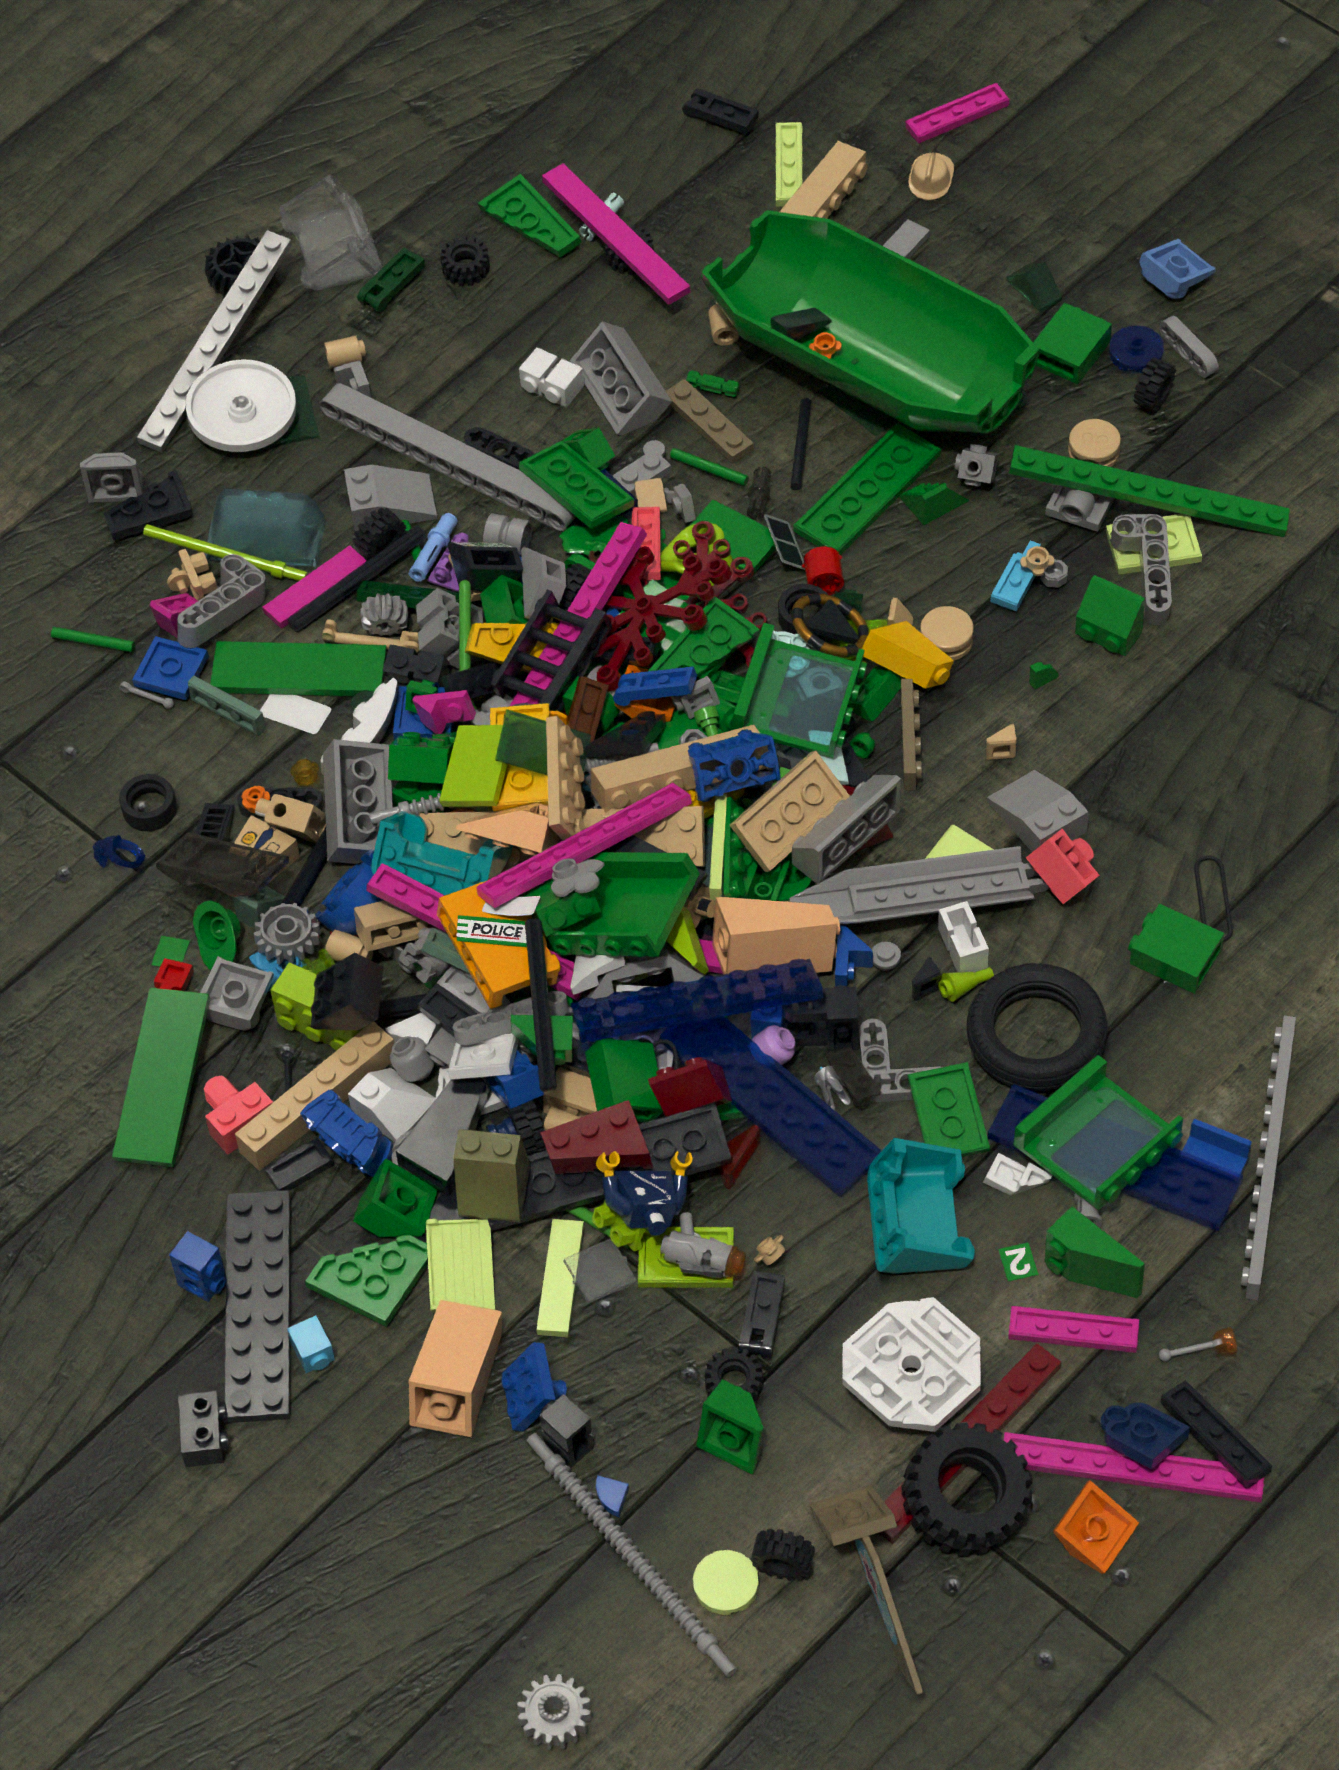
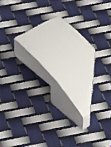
(1013, 1177)

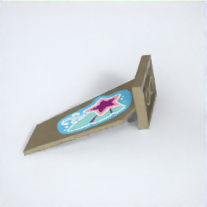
(854, 1518)

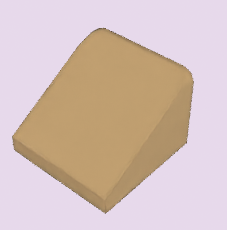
(650, 494)
(898, 613)
(1002, 744)

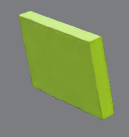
(473, 772)
(658, 1273)

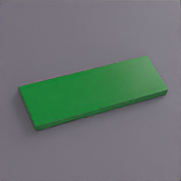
(867, 489)
(297, 668)
(161, 1077)

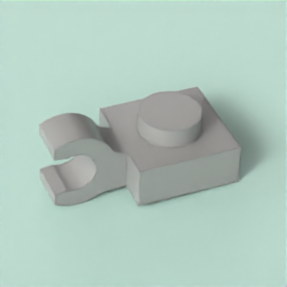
(681, 502)

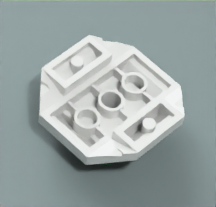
(918, 1337)

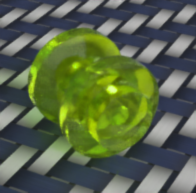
(320, 964)

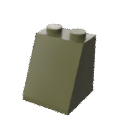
(490, 1175)

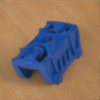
(727, 752)
(347, 1133)

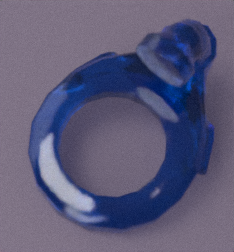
(110, 845)

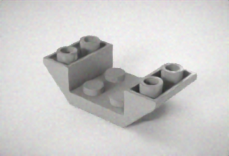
(668, 958)

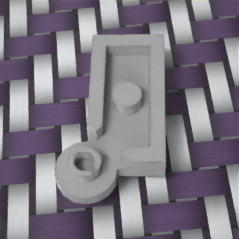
(649, 466)

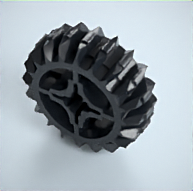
(227, 262)

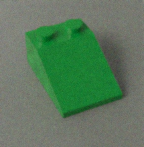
(1091, 1256)

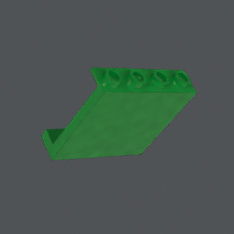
(637, 902)

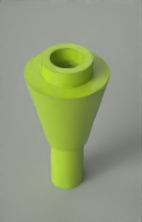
(959, 983)

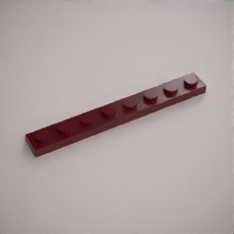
(993, 1411)

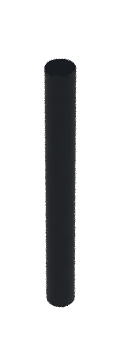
(800, 445)

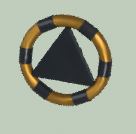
(830, 625)

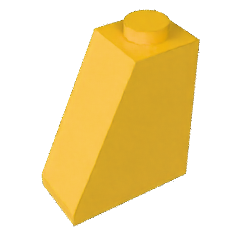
(908, 654)

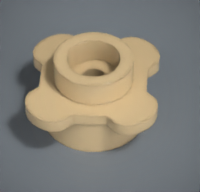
(1037, 554)
(769, 1250)

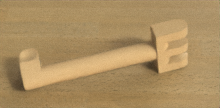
(330, 634)

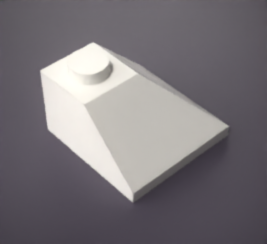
(389, 1102)

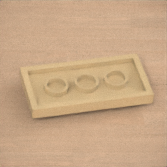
(564, 779)
(789, 810)

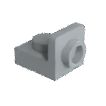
(353, 376)
(701, 696)

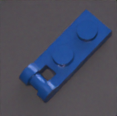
(655, 684)

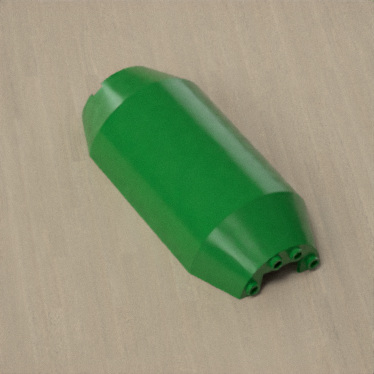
(905, 324)

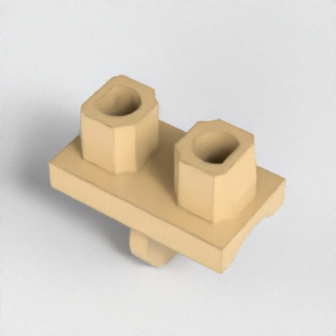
(187, 577)

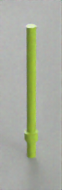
(277, 568)

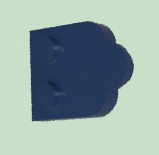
(1142, 1432)

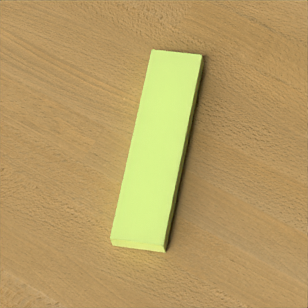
(788, 161)
(717, 857)
(557, 1288)

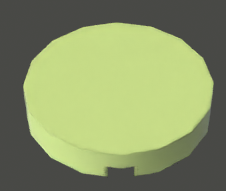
(725, 1582)

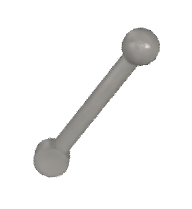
(126, 688)

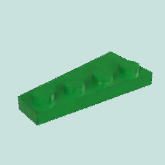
(707, 646)

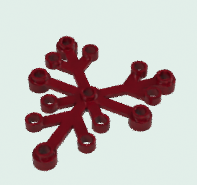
(703, 542)
(647, 607)

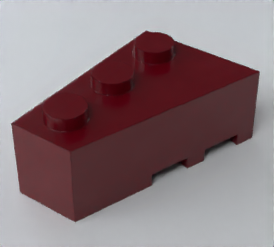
(580, 1142)

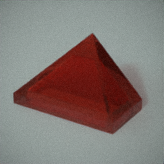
(741, 1150)

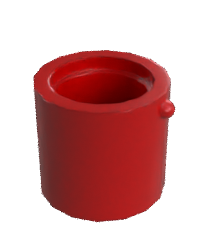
(824, 569)

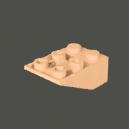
(519, 826)

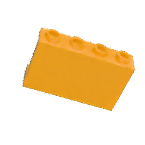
(492, 966)

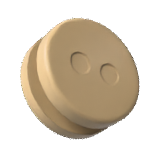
(1095, 442)
(949, 630)

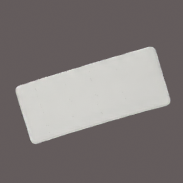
(515, 907)

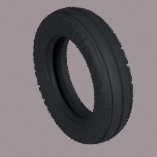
(1036, 980)

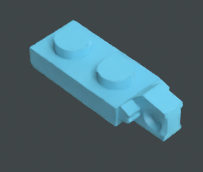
(1014, 582)

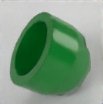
(860, 750)

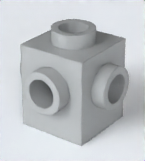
(986, 463)

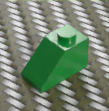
(592, 446)
(562, 1035)

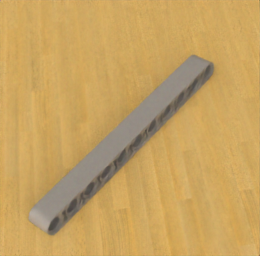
(444, 454)

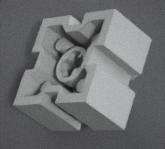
(440, 625)

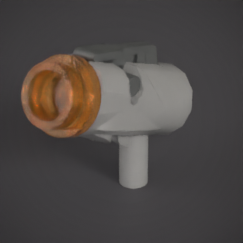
(699, 1254)

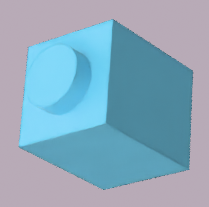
(311, 1344)

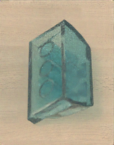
(268, 525)

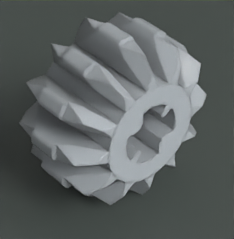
(384, 615)

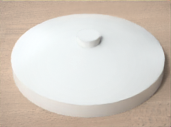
(240, 405)

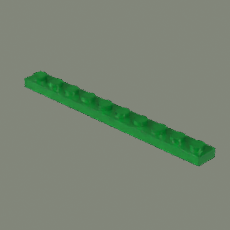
(1149, 491)

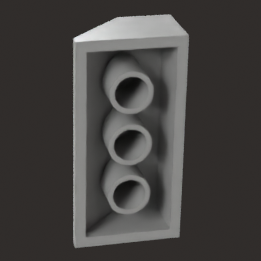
(620, 379)
(353, 788)
(847, 827)

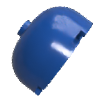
(346, 895)

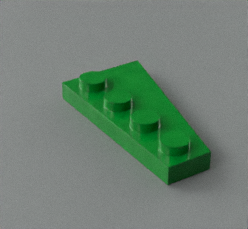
(531, 215)

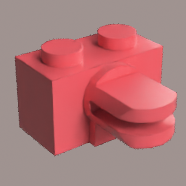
(1064, 865)
(232, 1109)

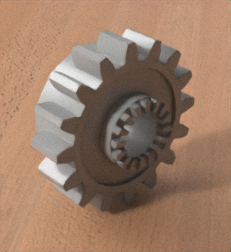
(286, 932)
(557, 1728)

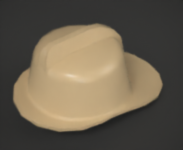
(931, 176)

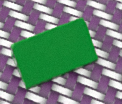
(876, 693)

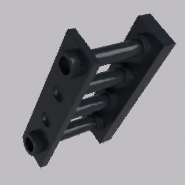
(576, 663)

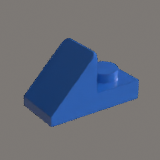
(850, 954)

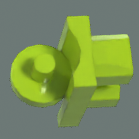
(620, 1233)

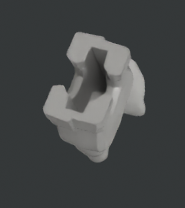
(431, 965)

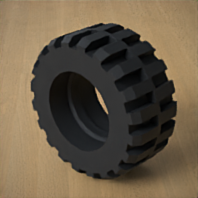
(989, 1455)

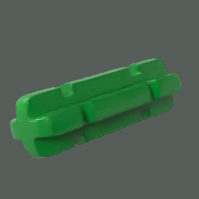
(713, 383)

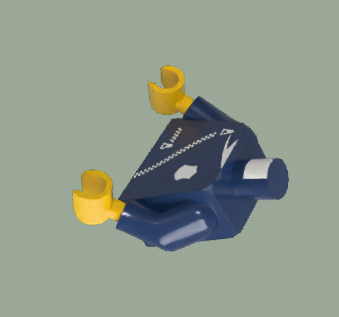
(645, 1197)

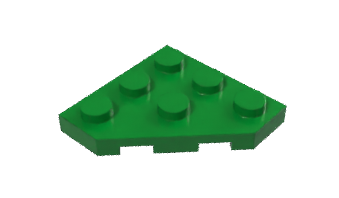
(372, 1277)

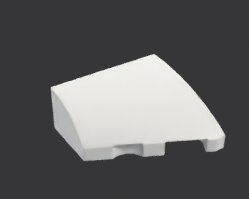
(589, 967)

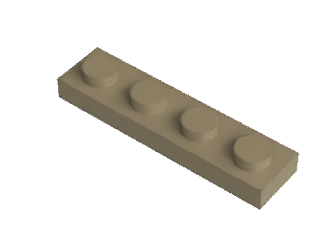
(709, 421)
(911, 744)

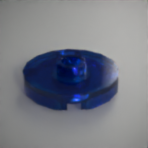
(1134, 347)

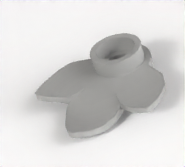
(579, 877)

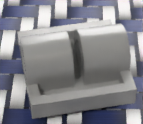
(1079, 507)

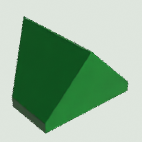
(931, 501)

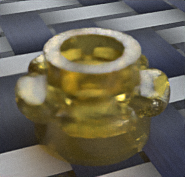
(305, 772)

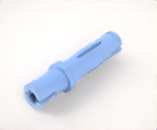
(437, 539)

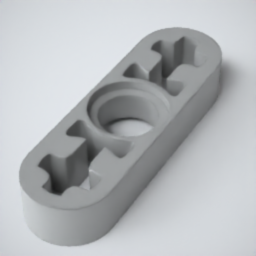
(1188, 346)

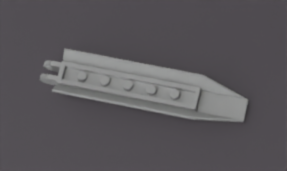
(925, 886)

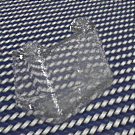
(331, 235)

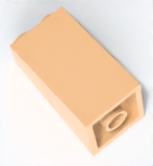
(774, 933)
(454, 1368)

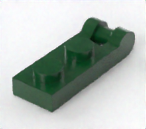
(391, 279)

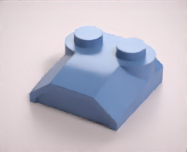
(1174, 268)

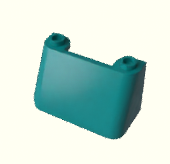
(444, 869)
(915, 1208)

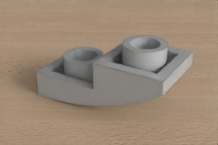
(441, 1047)

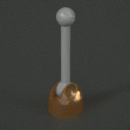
(1222, 1341)

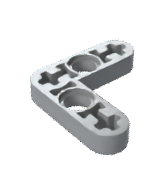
(882, 1072)

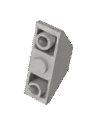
(538, 575)

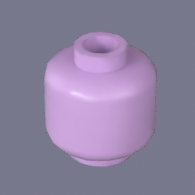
(776, 1043)

